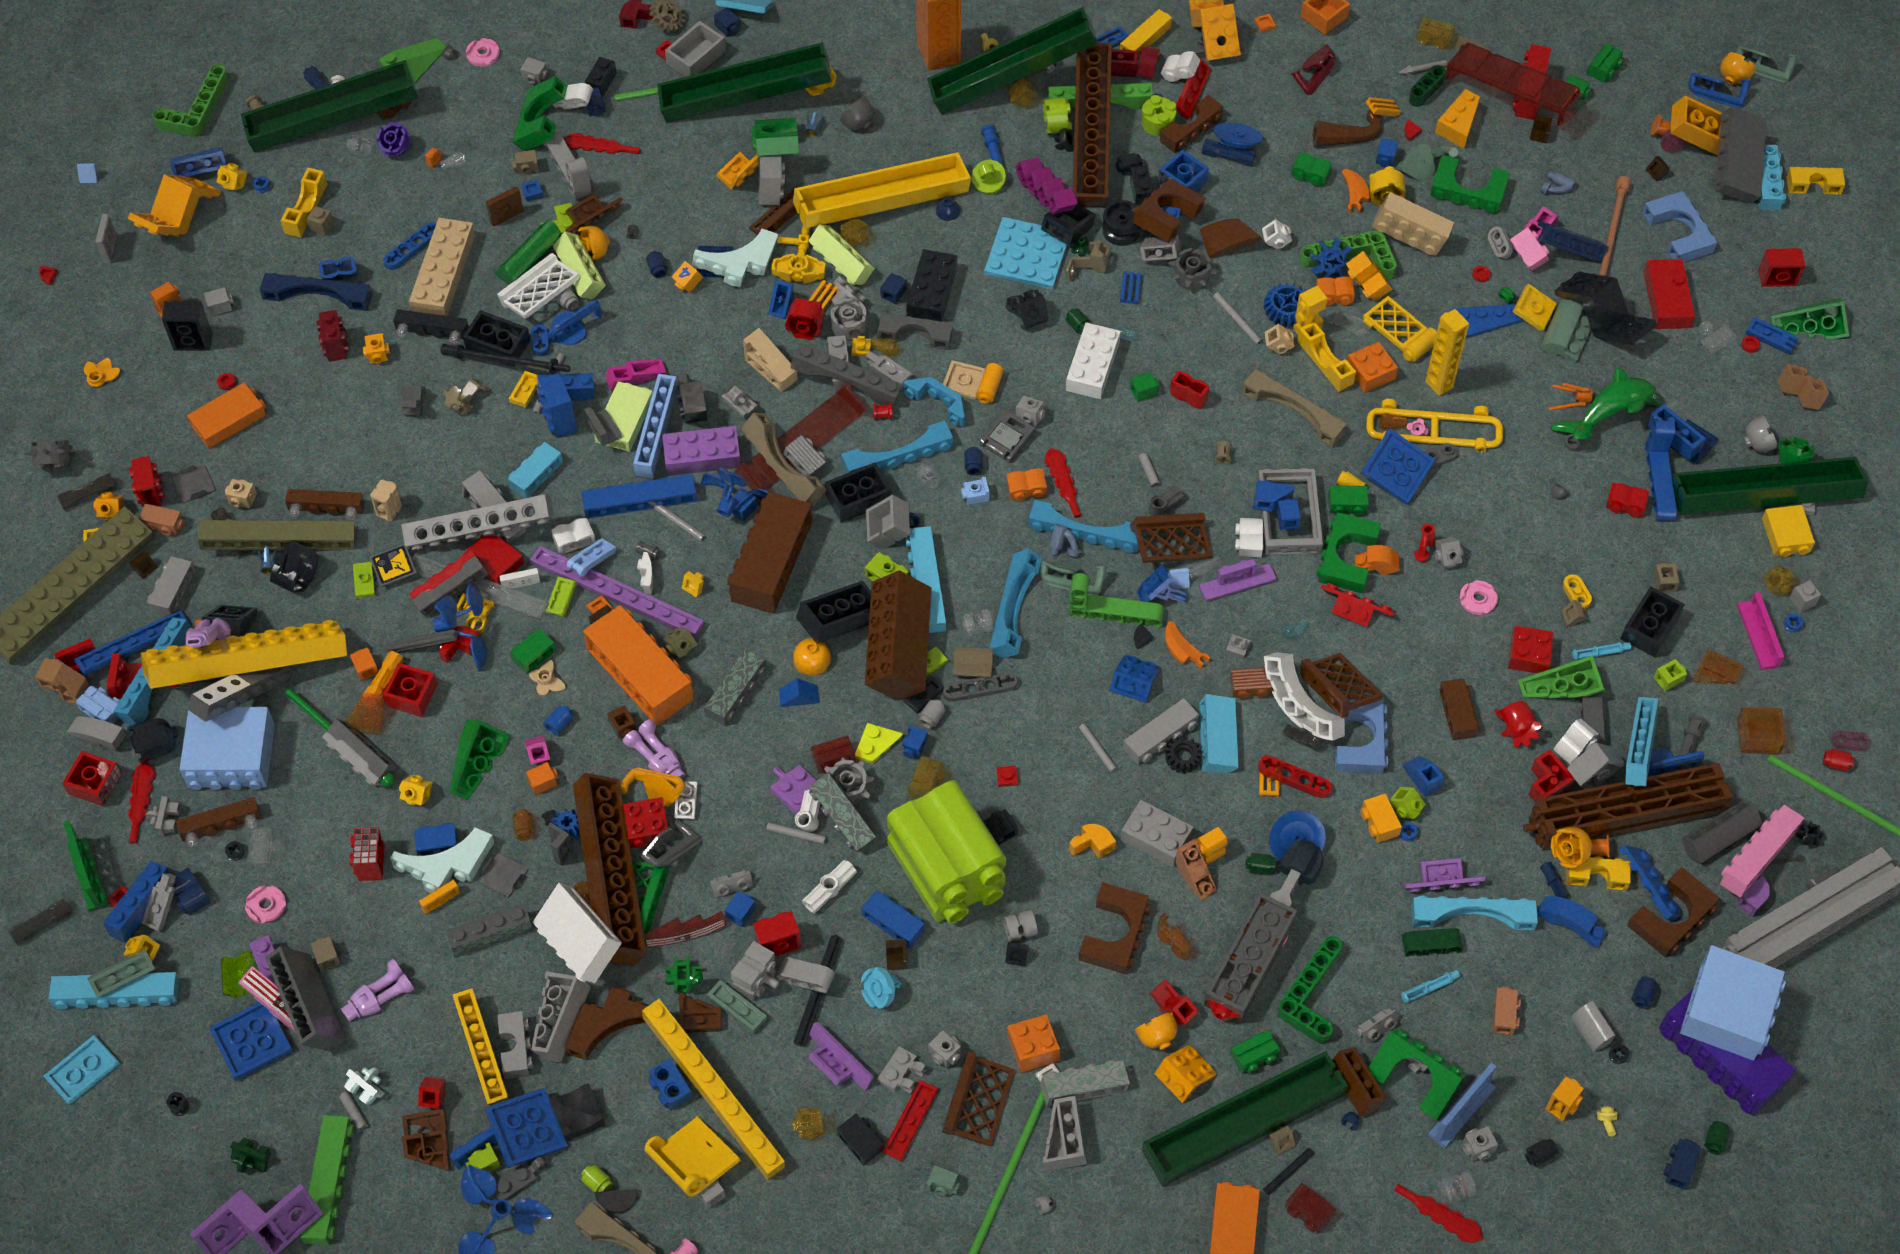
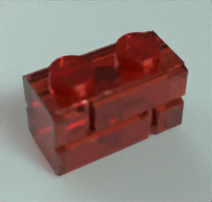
(831, 752)
(1309, 1208)

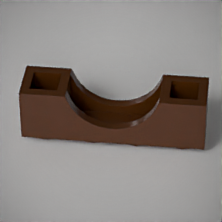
(1178, 135)

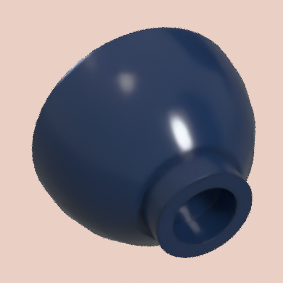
(947, 209)

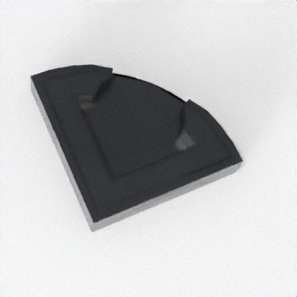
(1141, 636)

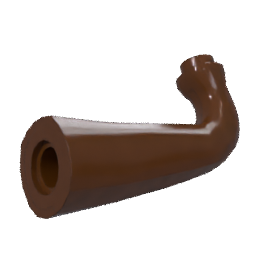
(1336, 134)

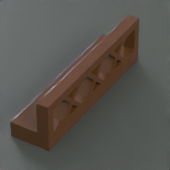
(779, 216)

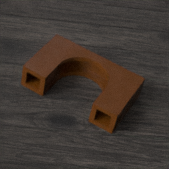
(1170, 194)
(1666, 936)
(1117, 954)

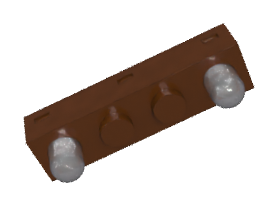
(324, 501)
(218, 819)

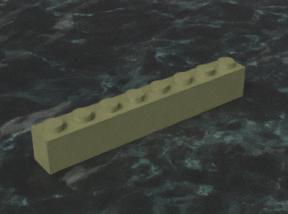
(275, 534)

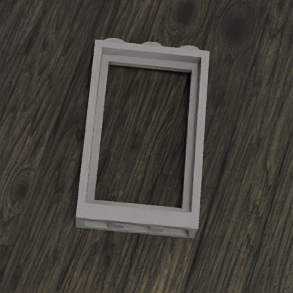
(1293, 546)

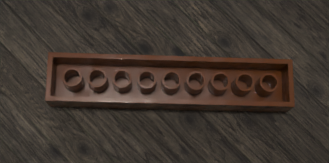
(1092, 125)
(609, 863)

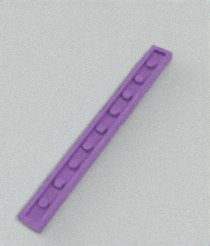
(618, 592)

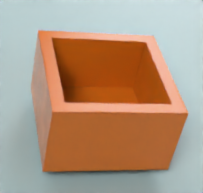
(1325, 13)
(1372, 367)
(1033, 1043)

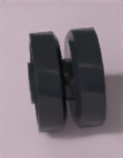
(1118, 223)

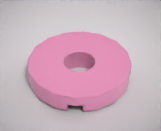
(486, 59)
(1474, 606)
(269, 914)

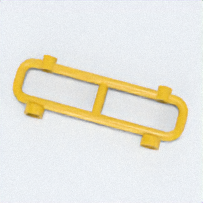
(1480, 415)

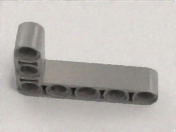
(573, 170)

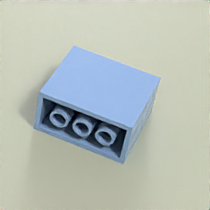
(228, 749)
(1733, 1003)

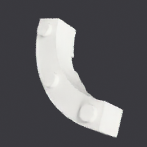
(1296, 702)

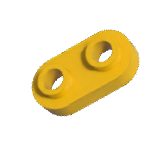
(1579, 592)

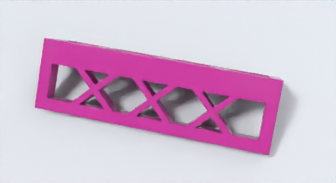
(1761, 632)

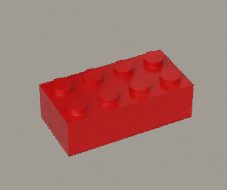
(1537, 59)

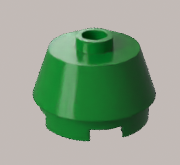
(1795, 450)

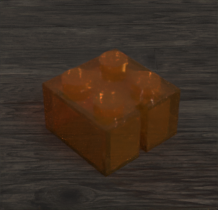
(1761, 730)

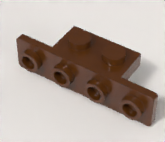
(587, 210)

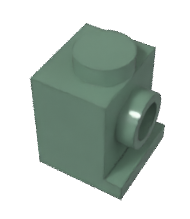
(943, 1181)

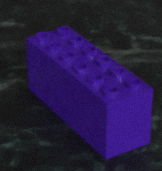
(1745, 1080)

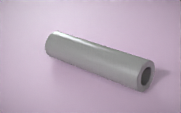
(1149, 470)
(353, 1111)

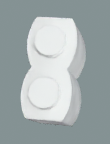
(1180, 66)
(573, 536)
(1250, 537)
(1576, 740)

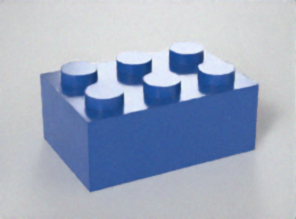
(556, 405)

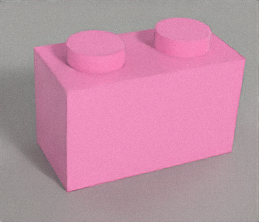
(1529, 249)

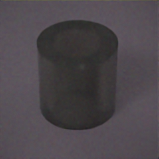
(632, 232)

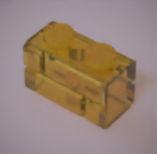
(1435, 33)
(926, 777)

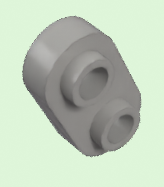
(1501, 246)

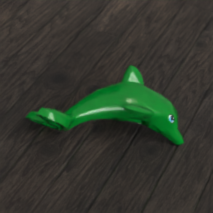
(1617, 396)

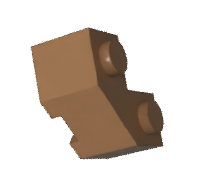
(1797, 381)
(62, 679)

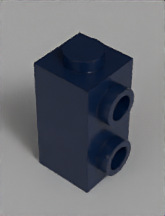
(1682, 1164)

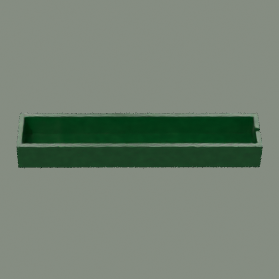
(1012, 60)
(744, 82)
(329, 106)
(1769, 485)
(1244, 1118)

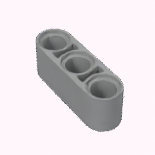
(805, 974)

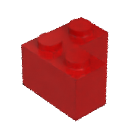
(1552, 777)

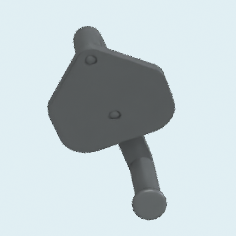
(660, 845)

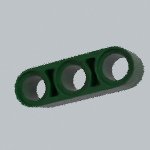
(1427, 85)
(1432, 941)

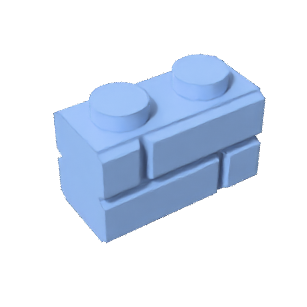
(98, 704)

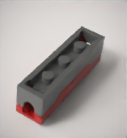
(448, 582)

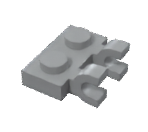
(898, 1067)

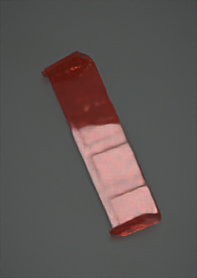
(1516, 80)
(817, 426)

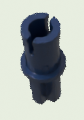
(1553, 879)

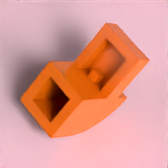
(1379, 558)

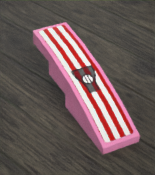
(267, 994)

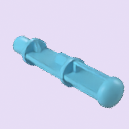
(1601, 650)
(1429, 986)

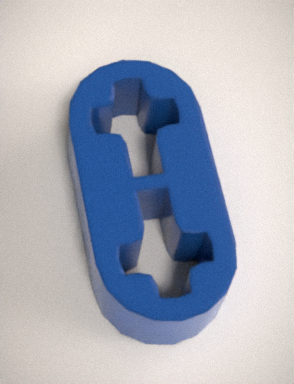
(536, 341)

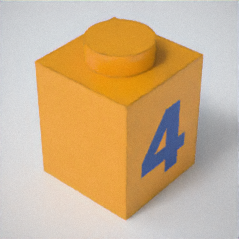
(686, 277)

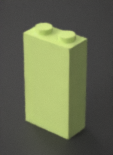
(628, 411)

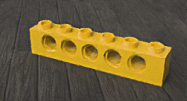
(1447, 352)
(480, 1047)

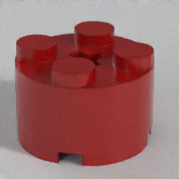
(805, 319)

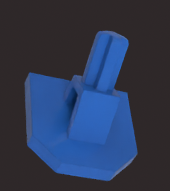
(1159, 586)

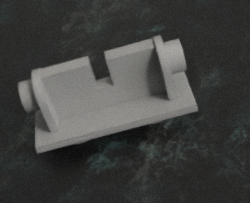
(738, 881)
(1384, 1021)

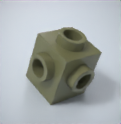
(679, 642)

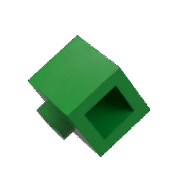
(1144, 386)

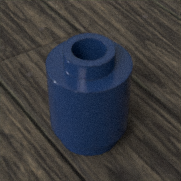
(656, 264)
(973, 461)
(1644, 992)

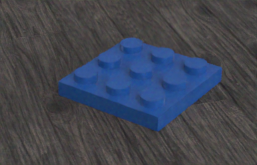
(1397, 466)
(250, 1040)
(525, 1127)

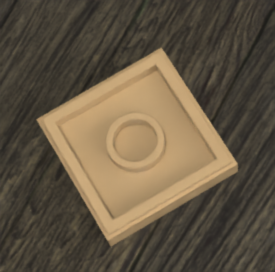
(964, 379)

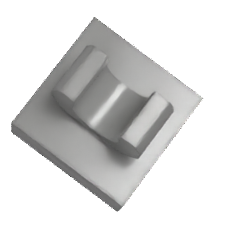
(1238, 646)

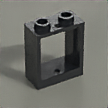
(1068, 233)

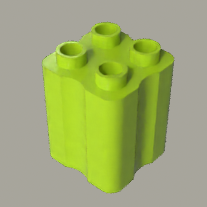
(947, 852)

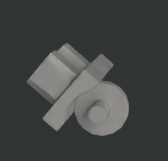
(739, 402)
(160, 816)

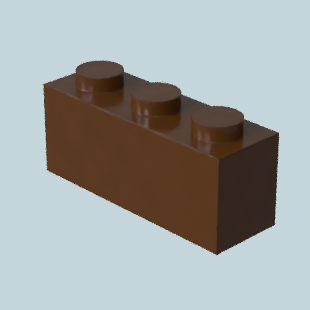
(1459, 709)
(1362, 1087)

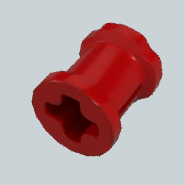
(882, 411)

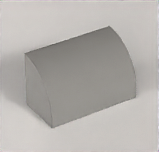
(1593, 1026)

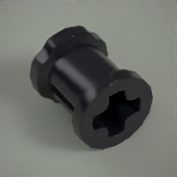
(171, 1103)

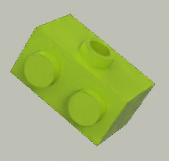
(881, 566)

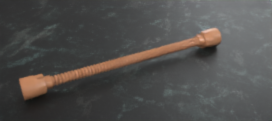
(1622, 187)

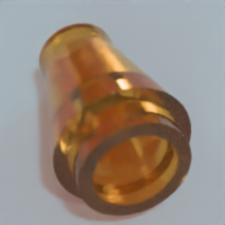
(1392, 421)

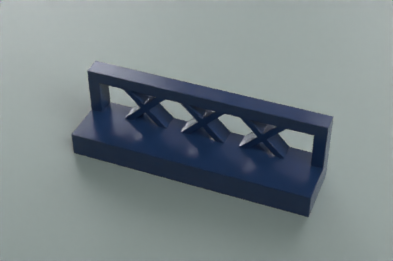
(1572, 241)

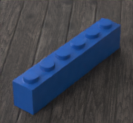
(636, 496)

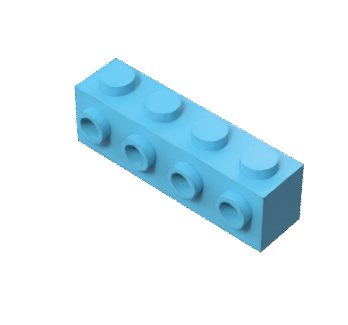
(1772, 184)

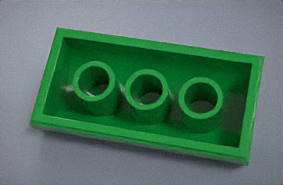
(528, 252)

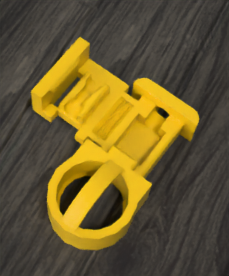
(473, 619)

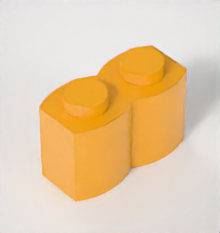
(1212, 845)

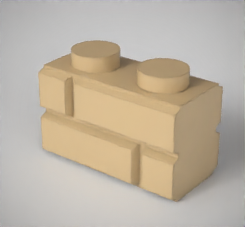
(386, 500)

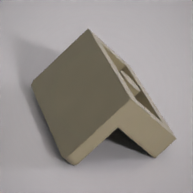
(972, 661)

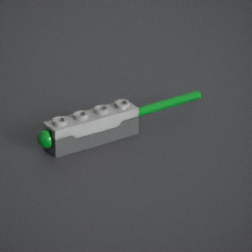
(352, 747)

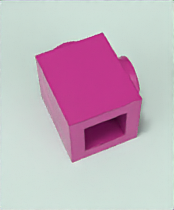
(537, 750)

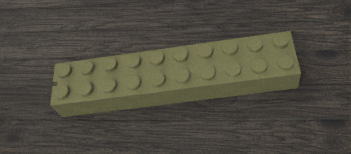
(70, 582)

